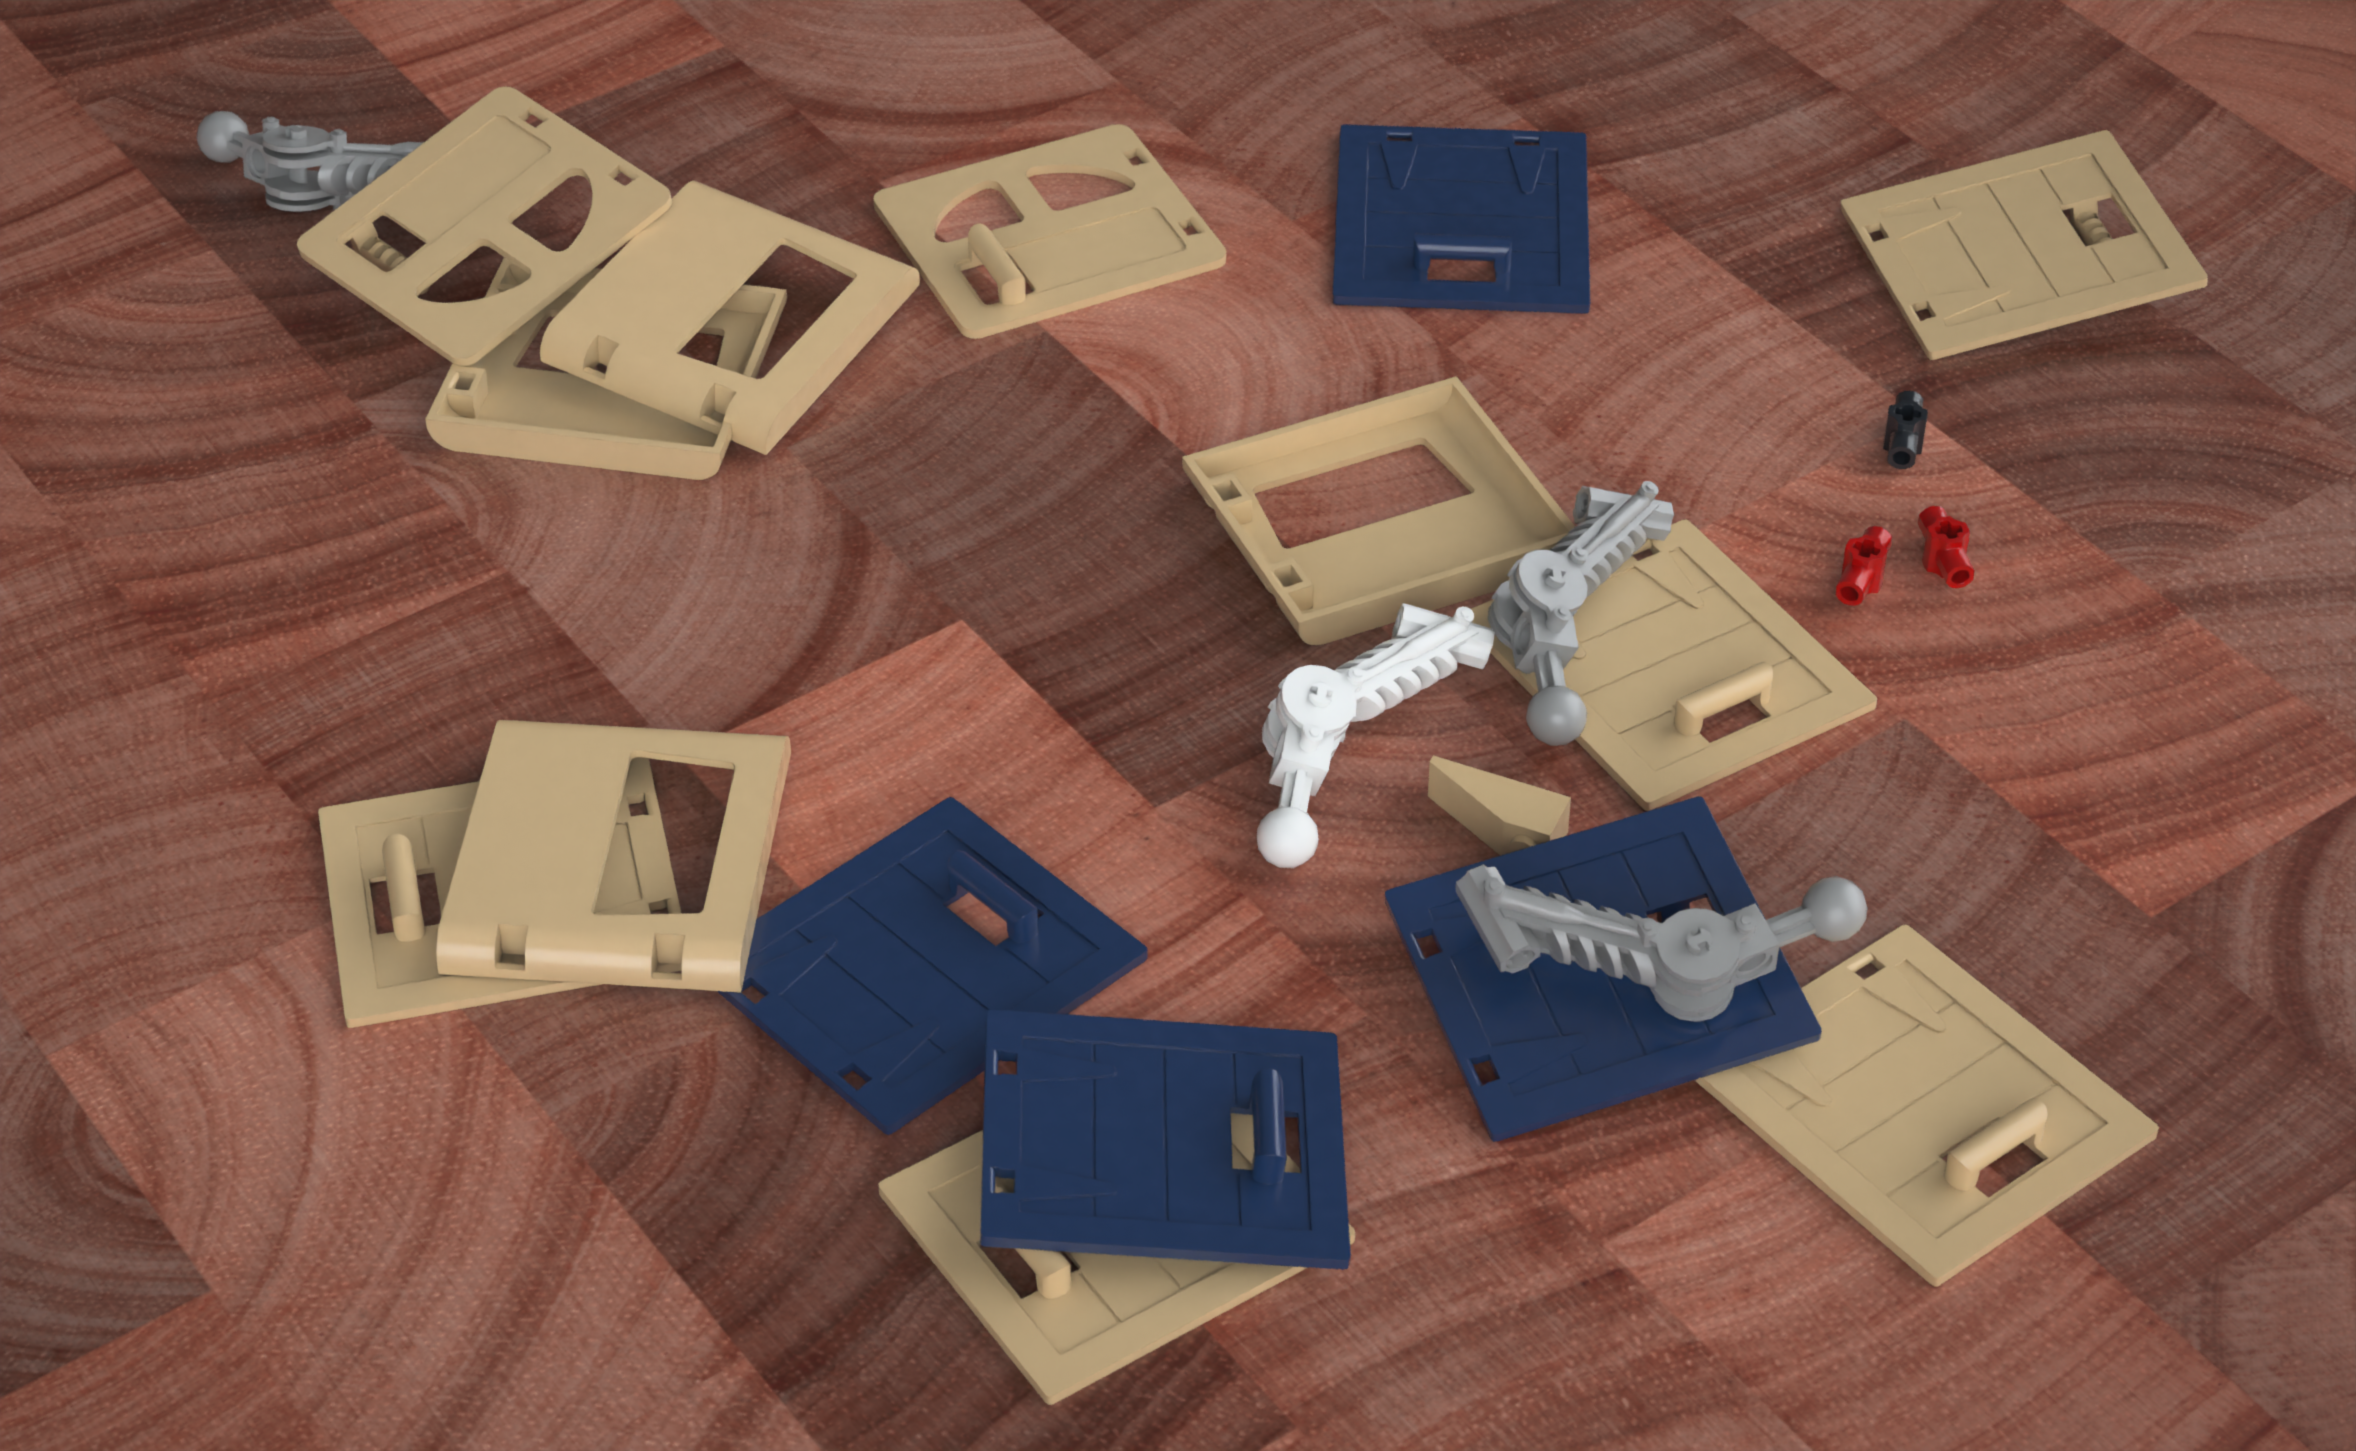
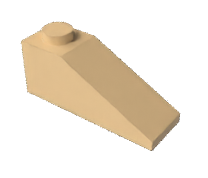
(1497, 808)

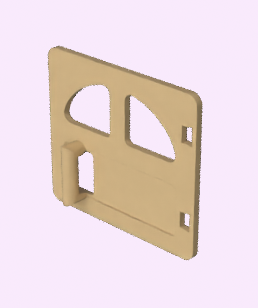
(463, 195)
(1064, 255)

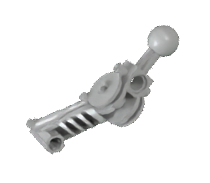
(284, 153)
(1548, 587)
(1685, 961)

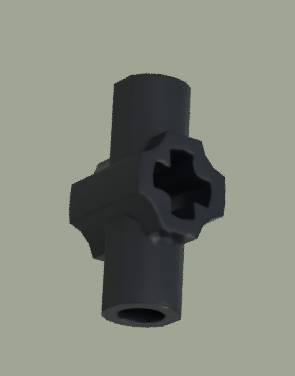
(1905, 429)

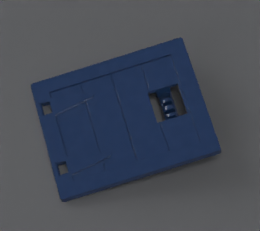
(1462, 200)
(899, 987)
(1576, 1036)
(1129, 1140)

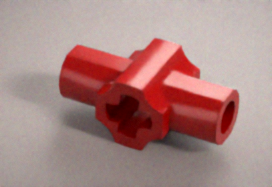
(1946, 547)
(1863, 565)

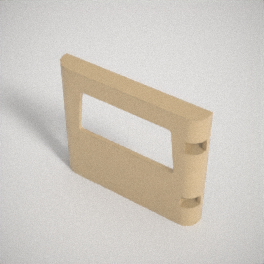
(675, 281)
(575, 422)
(1413, 558)
(542, 847)

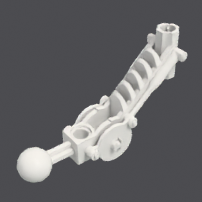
(1321, 702)

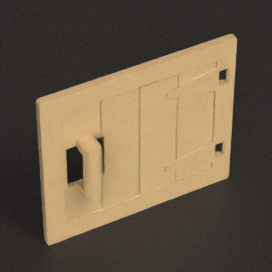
(2001, 257)
(1679, 644)
(423, 833)
(1925, 1070)
(1080, 1320)

